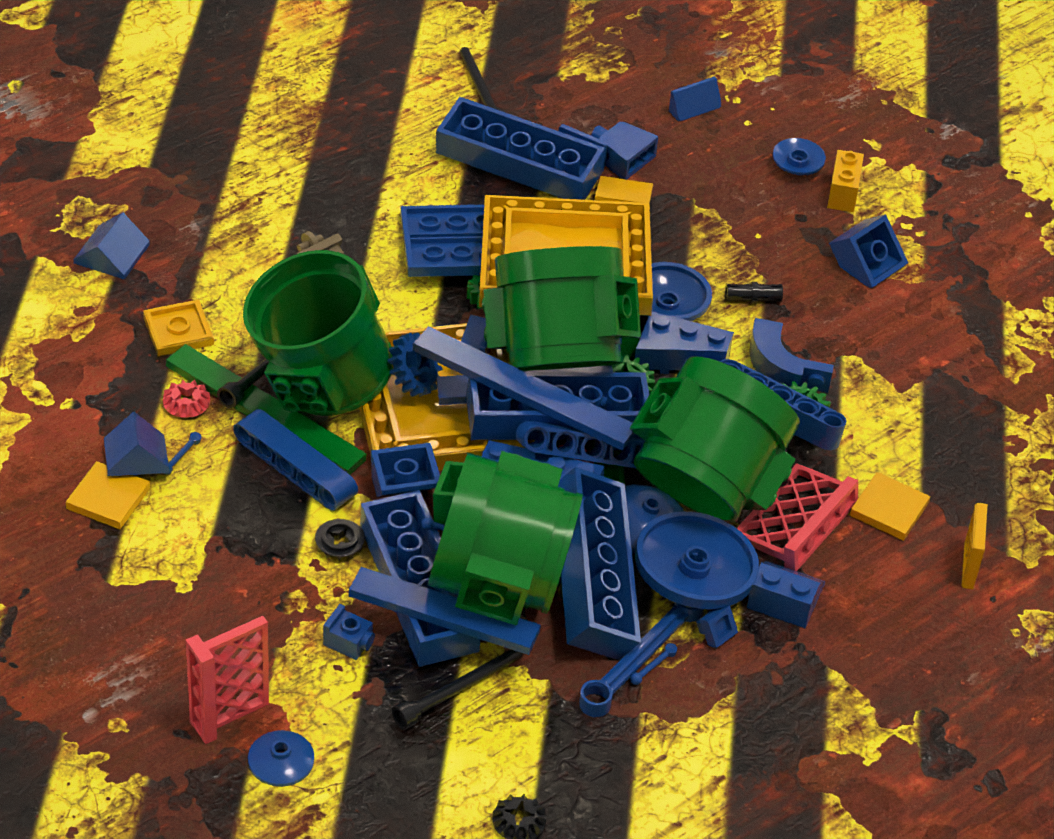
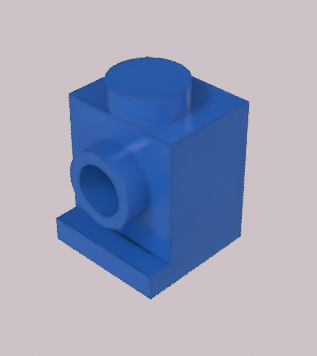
(348, 633)

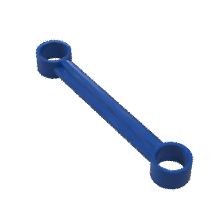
(634, 660)

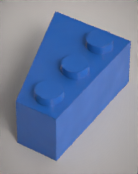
(672, 340)

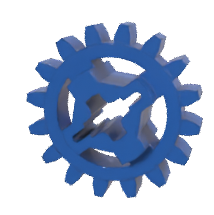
(412, 369)

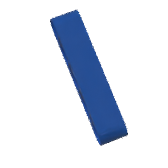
(817, 422)
(575, 444)
(295, 459)

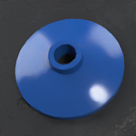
(799, 156)
(285, 767)

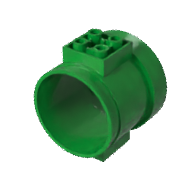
(561, 307)
(319, 333)
(715, 439)
(505, 536)

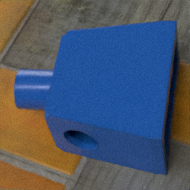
(627, 148)

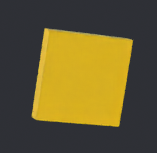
(623, 190)
(178, 325)
(107, 497)
(890, 506)
(974, 546)

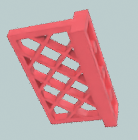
(817, 523)
(205, 684)

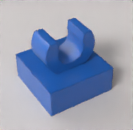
(717, 626)

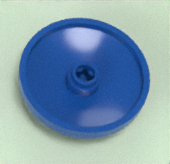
(696, 560)

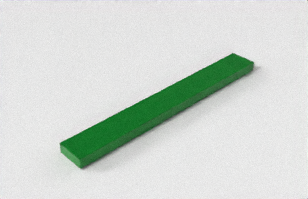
(205, 371)

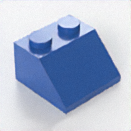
(869, 251)
(404, 469)
(784, 594)

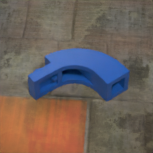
(775, 362)

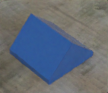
(113, 247)
(135, 448)

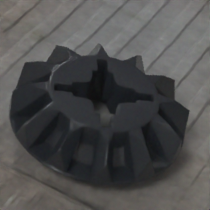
(335, 530)
(531, 824)

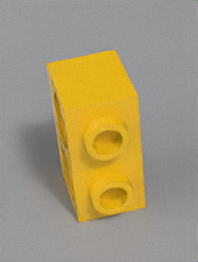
(845, 181)

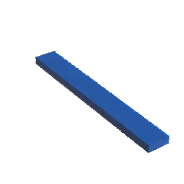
(524, 387)

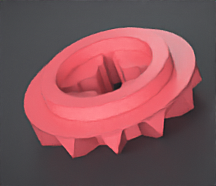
(186, 407)

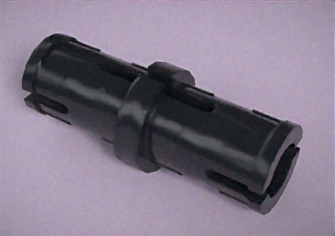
(754, 292)

